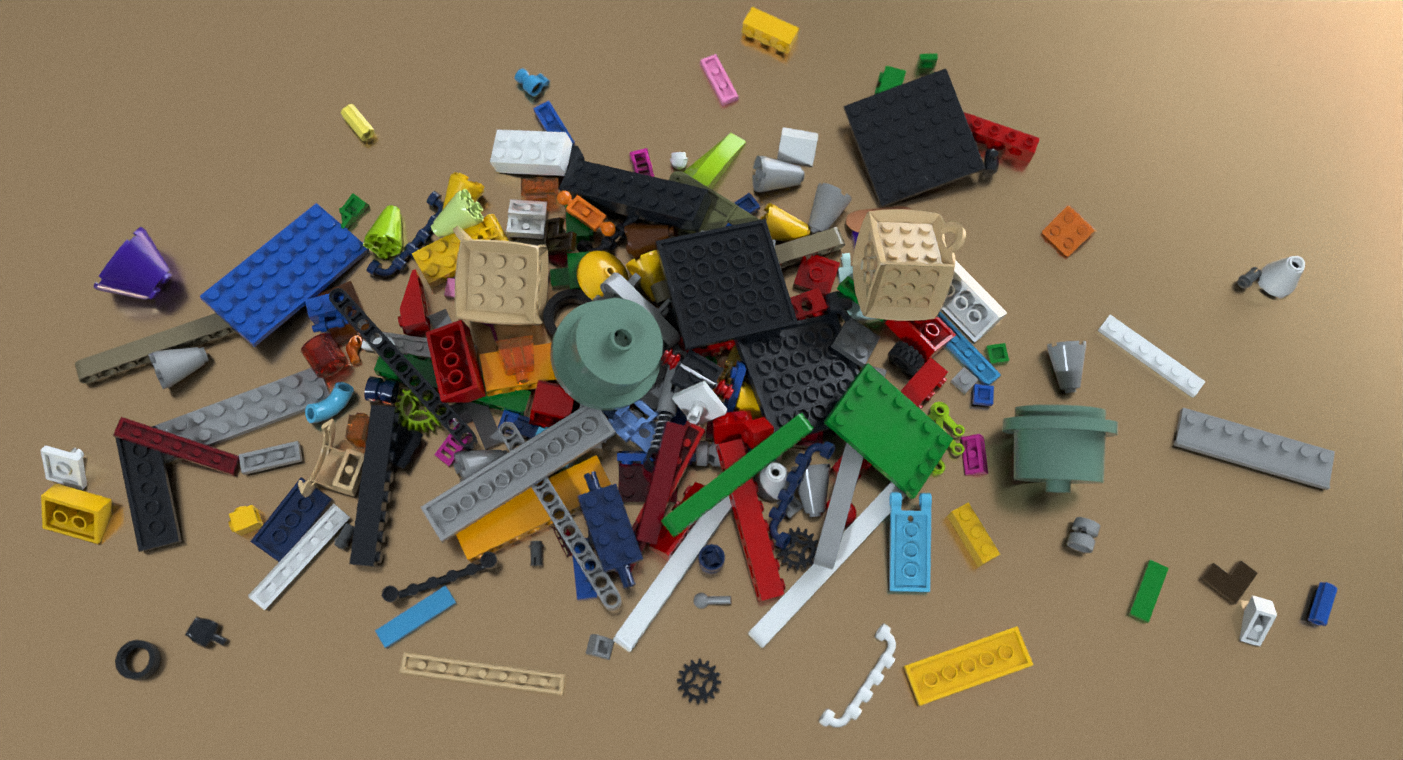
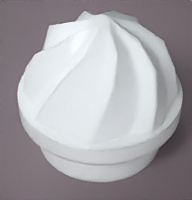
(678, 160)

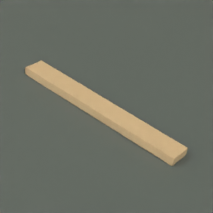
(482, 674)

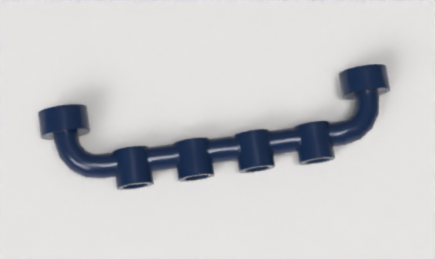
(422, 236)
(786, 496)

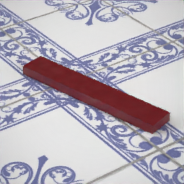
(176, 446)
(660, 482)

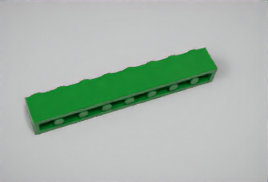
(512, 401)

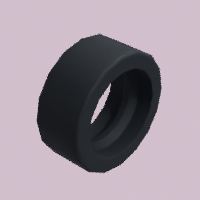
(125, 650)

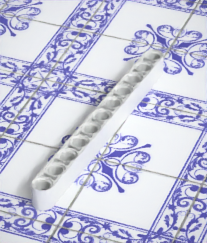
(671, 575)
(818, 575)

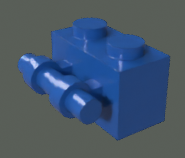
(324, 314)

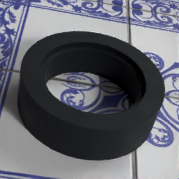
(557, 301)

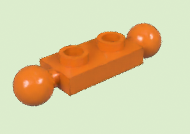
(586, 213)

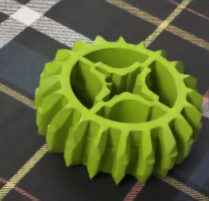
(416, 413)

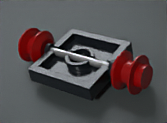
(695, 370)

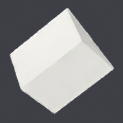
(797, 147)

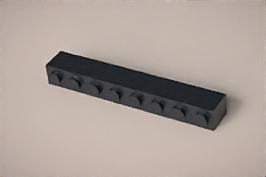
(374, 486)

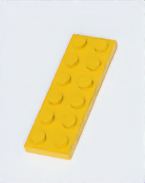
(968, 665)

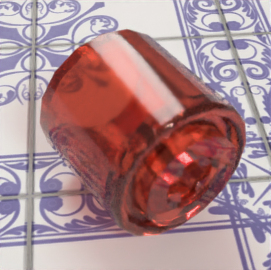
(324, 355)

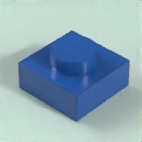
(983, 395)

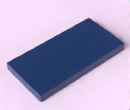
(290, 521)

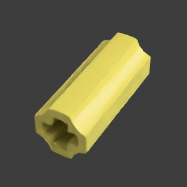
(357, 122)

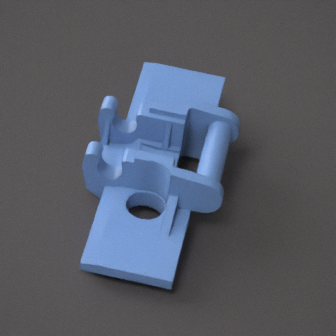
(628, 425)

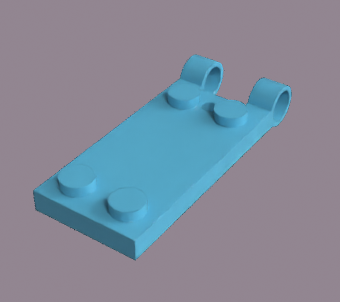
(910, 545)

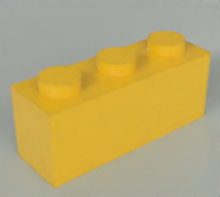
(770, 30)
(973, 534)

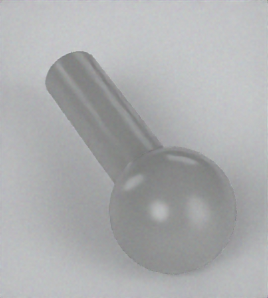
(702, 600)

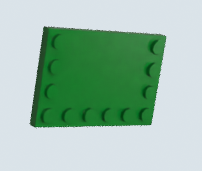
(889, 431)

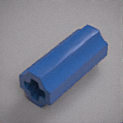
(1322, 603)

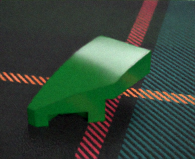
(352, 210)

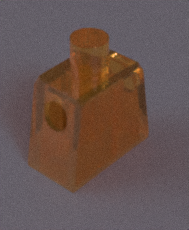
(517, 357)

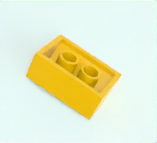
(75, 513)

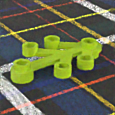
(944, 417)

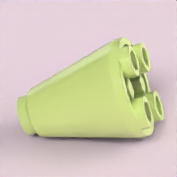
(460, 212)

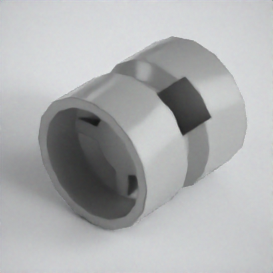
(706, 454)
(1083, 535)

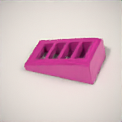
(638, 154)
(444, 447)

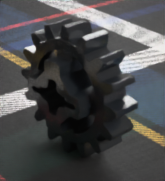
(800, 557)
(694, 668)

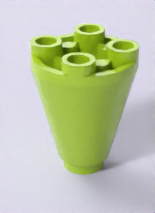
(385, 234)

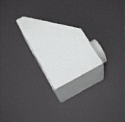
(1257, 620)

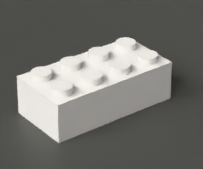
(531, 152)

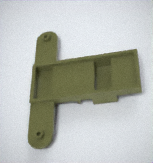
(720, 210)

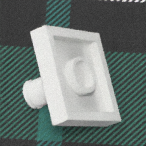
(699, 403)
(64, 466)

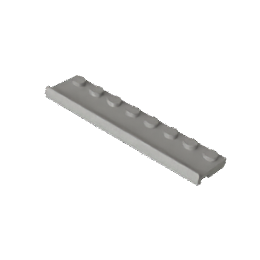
(1254, 448)

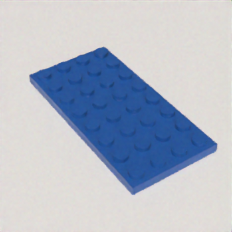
(284, 274)

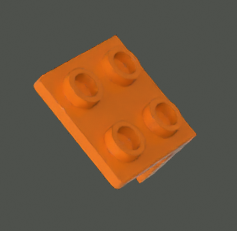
(1068, 231)

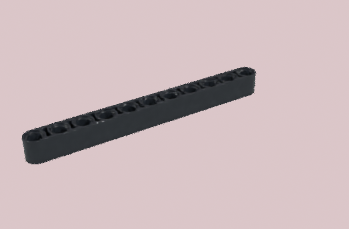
(396, 362)

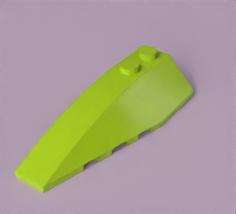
(715, 162)

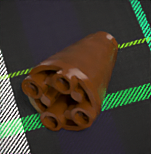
(643, 236)

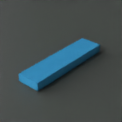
(415, 617)

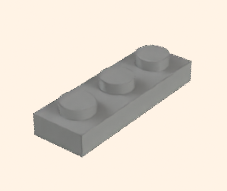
(270, 457)

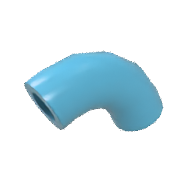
(331, 405)

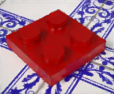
(816, 273)

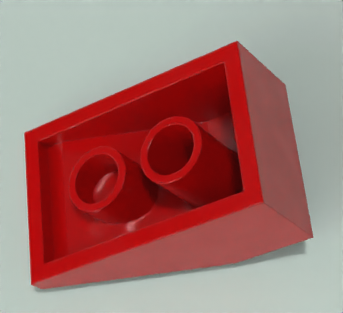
(414, 308)

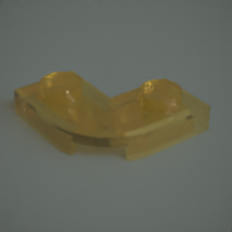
(730, 362)

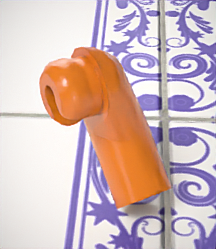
(353, 347)

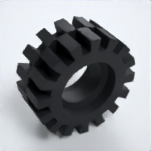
(905, 358)

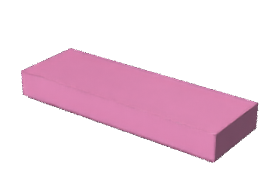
(719, 80)

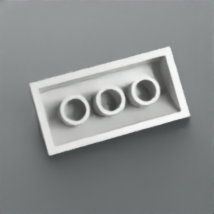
(971, 305)

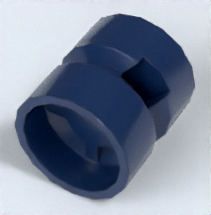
(377, 390)
(711, 559)

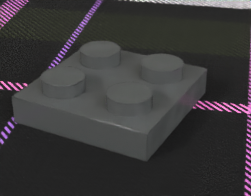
(855, 342)

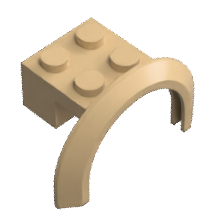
(335, 468)

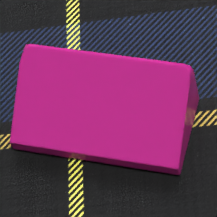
(974, 455)

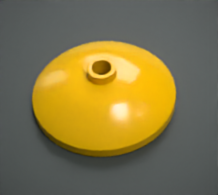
(593, 271)

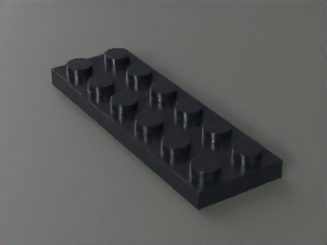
(148, 495)

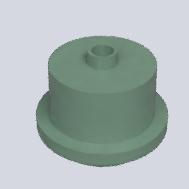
(607, 353)
(1059, 444)

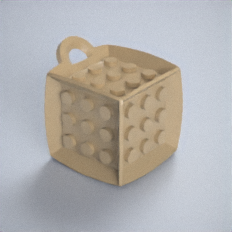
(904, 264)
(500, 281)

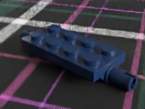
(610, 529)

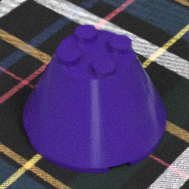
(135, 269)

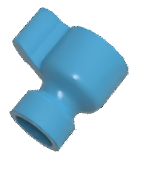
(531, 84)

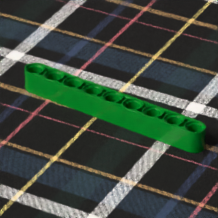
(737, 475)

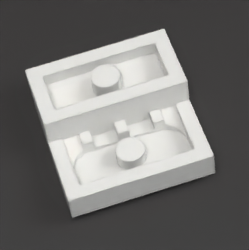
(526, 219)

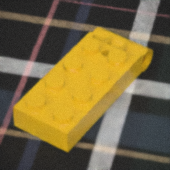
(440, 258)

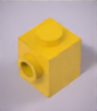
(245, 520)

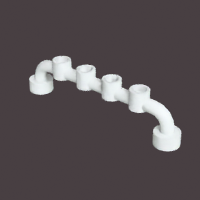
(864, 693)

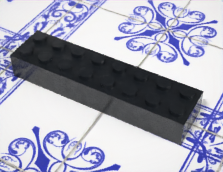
(637, 194)

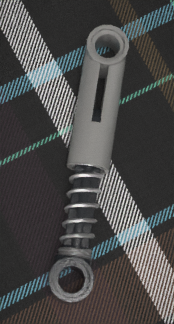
(667, 409)

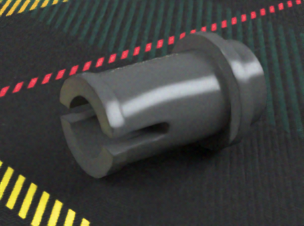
(1246, 280)
(344, 537)
(536, 553)

